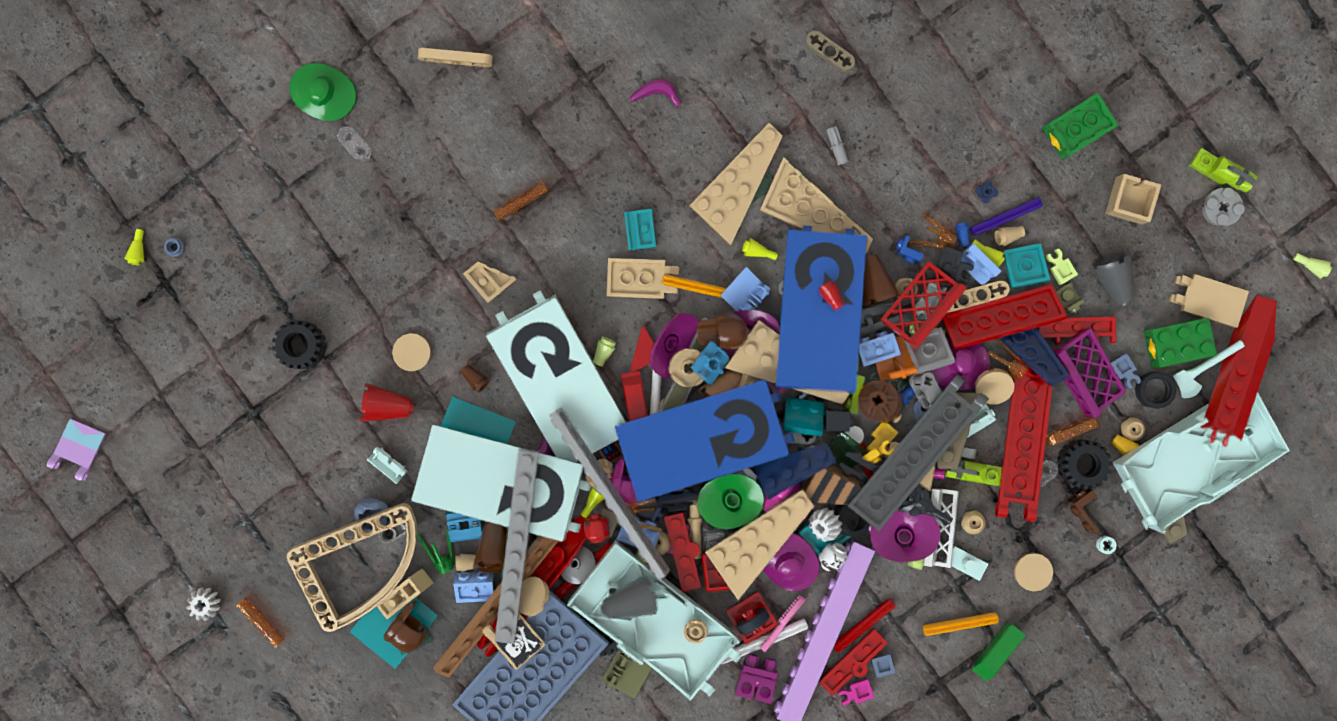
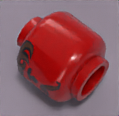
(596, 528)

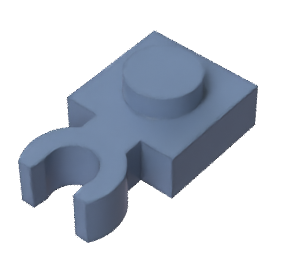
(1124, 369)

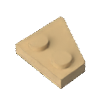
(488, 281)

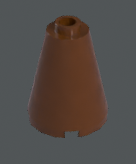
(877, 282)
(491, 549)

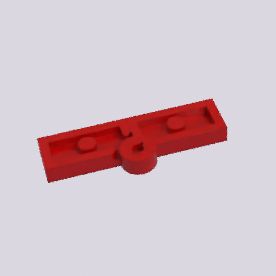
(683, 551)
(853, 662)

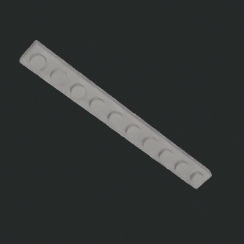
(609, 492)
(516, 545)

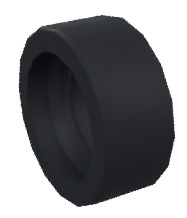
(1169, 394)
(862, 525)

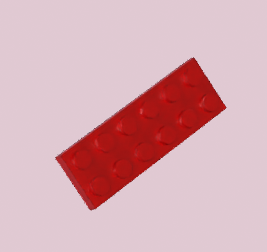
(1003, 317)

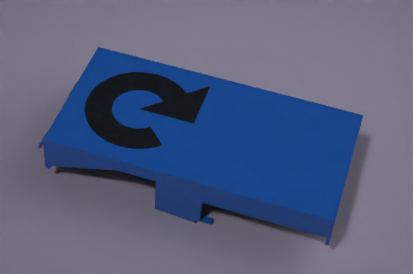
(815, 342)
(702, 440)

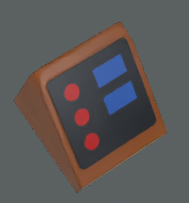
(611, 451)

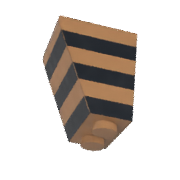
(831, 486)

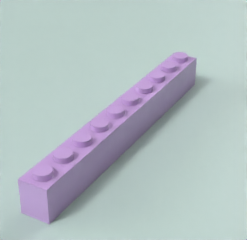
(824, 633)

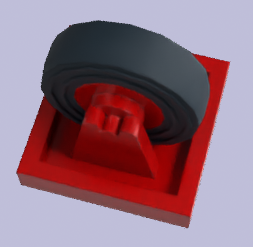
(751, 617)

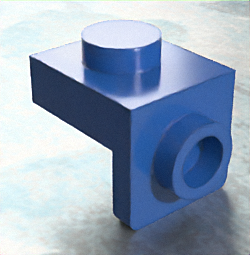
(910, 256)

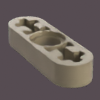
(829, 43)

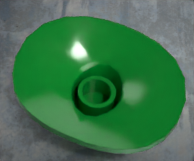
(323, 92)
(730, 501)

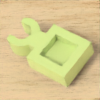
(1062, 269)

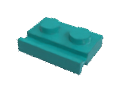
(640, 229)

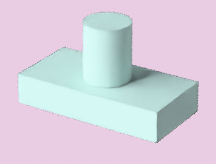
(968, 563)

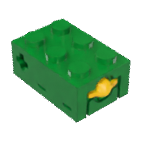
(1080, 126)
(1180, 342)

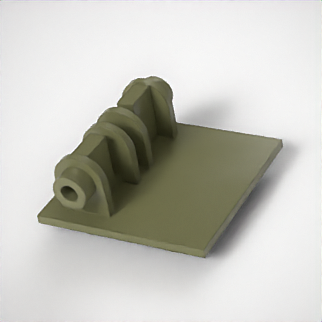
(626, 674)

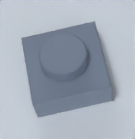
(883, 665)

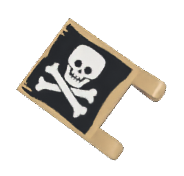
(525, 646)

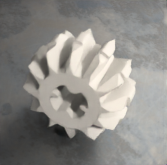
(825, 524)
(199, 597)

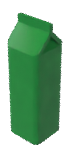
(998, 651)

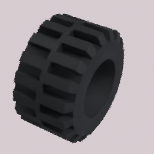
(284, 340)
(1099, 467)

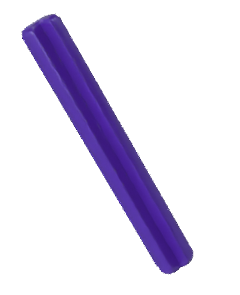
(1006, 216)

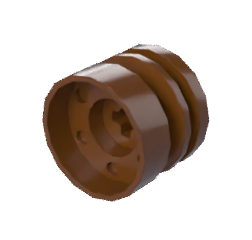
(886, 411)

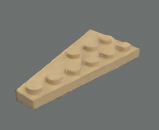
(732, 191)
(802, 203)
(760, 357)
(750, 548)

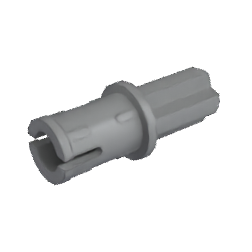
(837, 145)

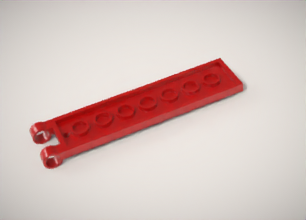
(1024, 445)

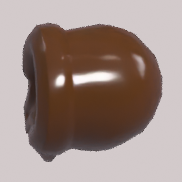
(725, 330)
(406, 631)

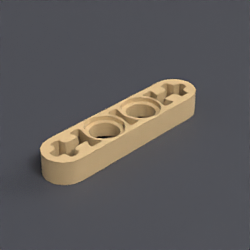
(455, 57)
(972, 295)

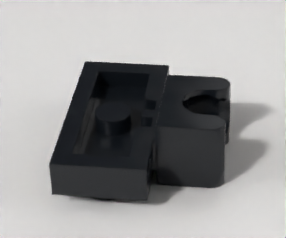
(953, 266)
(677, 502)

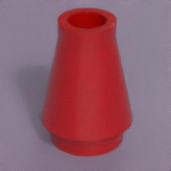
(831, 294)

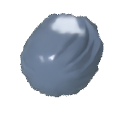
(369, 507)

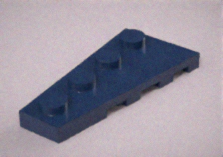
(1037, 354)
(790, 470)

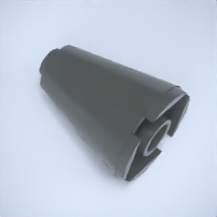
(1116, 276)
(630, 601)

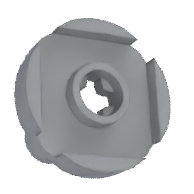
(1233, 204)

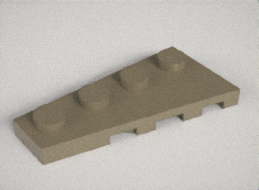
(952, 456)

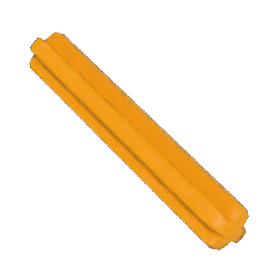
(691, 285)
(960, 624)

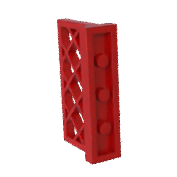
(938, 311)

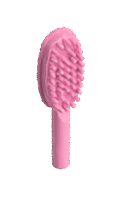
(783, 622)

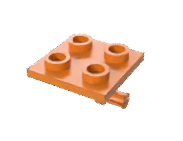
(897, 366)

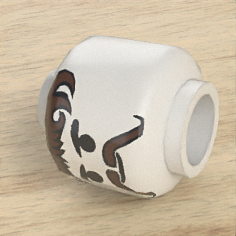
(833, 556)

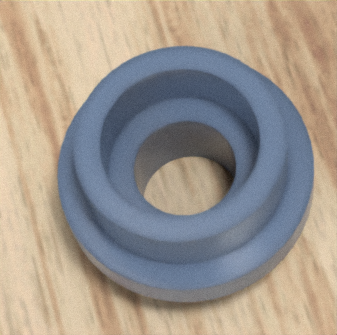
(169, 247)

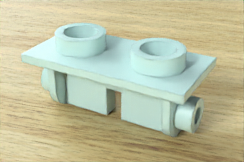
(932, 301)
(981, 420)
(387, 465)

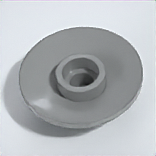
(586, 563)

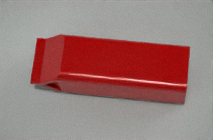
(634, 395)

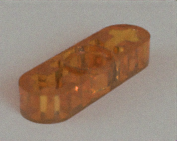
(1072, 431)

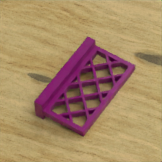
(1078, 385)

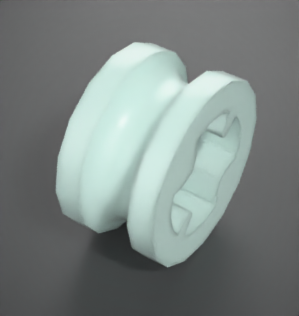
(1100, 545)

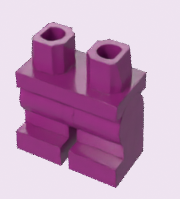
(757, 676)

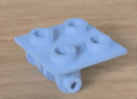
(745, 291)

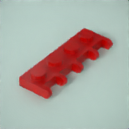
(1073, 326)

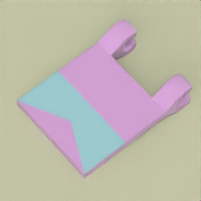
(78, 445)

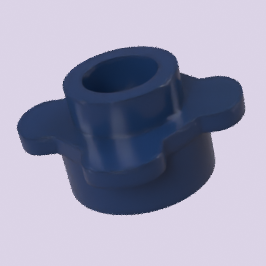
(983, 195)

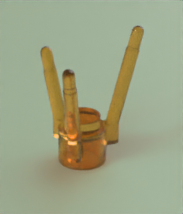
(945, 236)
(1017, 368)
(631, 506)

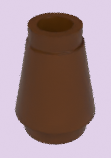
(475, 379)

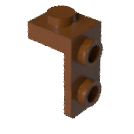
(1082, 498)

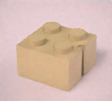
(1131, 201)

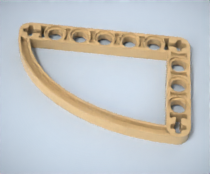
(339, 534)

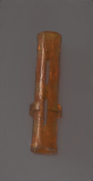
(520, 201)
(259, 622)

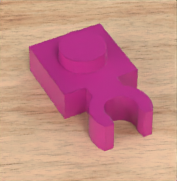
(859, 691)

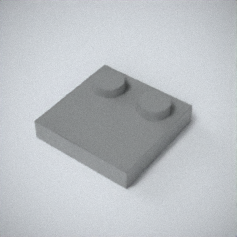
(932, 353)

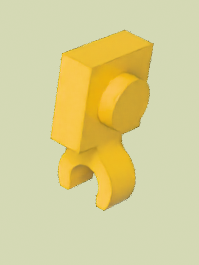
(881, 434)
(876, 454)

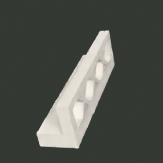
(936, 499)

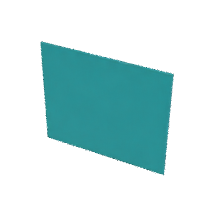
(477, 421)
(373, 626)

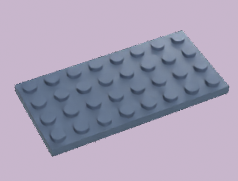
(536, 686)

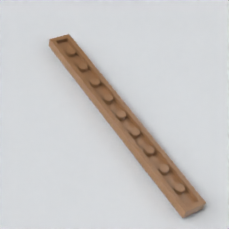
(489, 612)

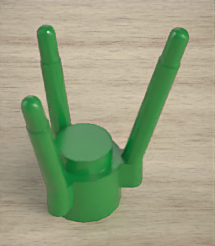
(442, 563)

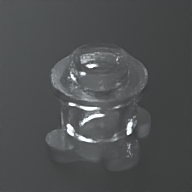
(712, 536)

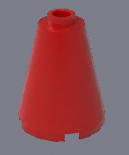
(384, 405)

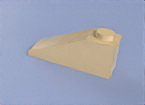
(405, 593)

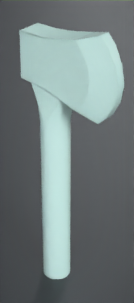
(1185, 379)

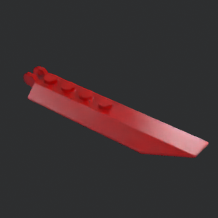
(1242, 371)
(549, 569)

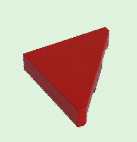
(642, 352)

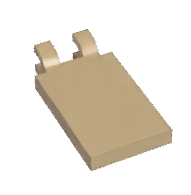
(639, 278)
(1211, 299)

